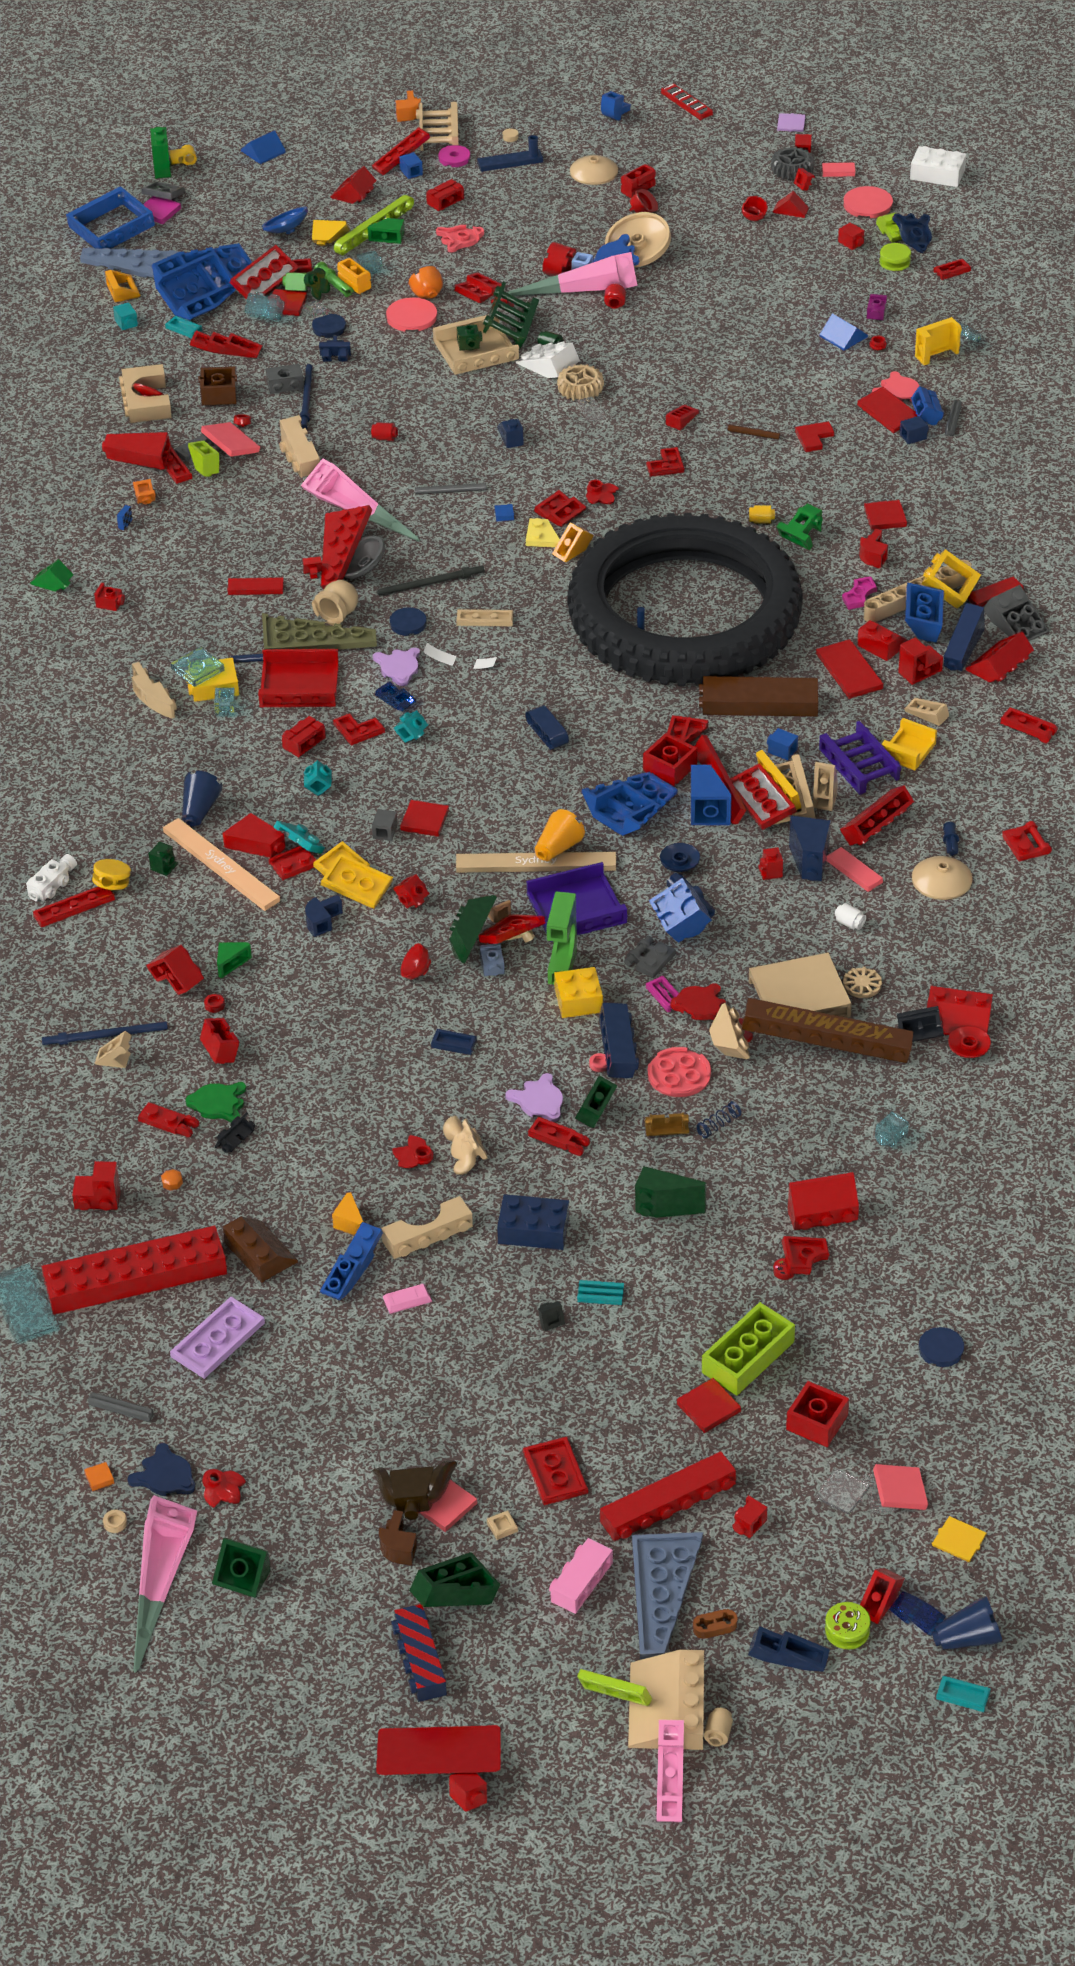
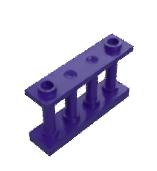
(851, 770)

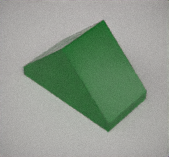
(231, 956)

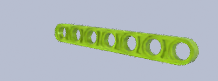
(356, 233)

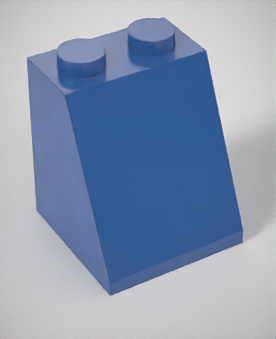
(709, 797)

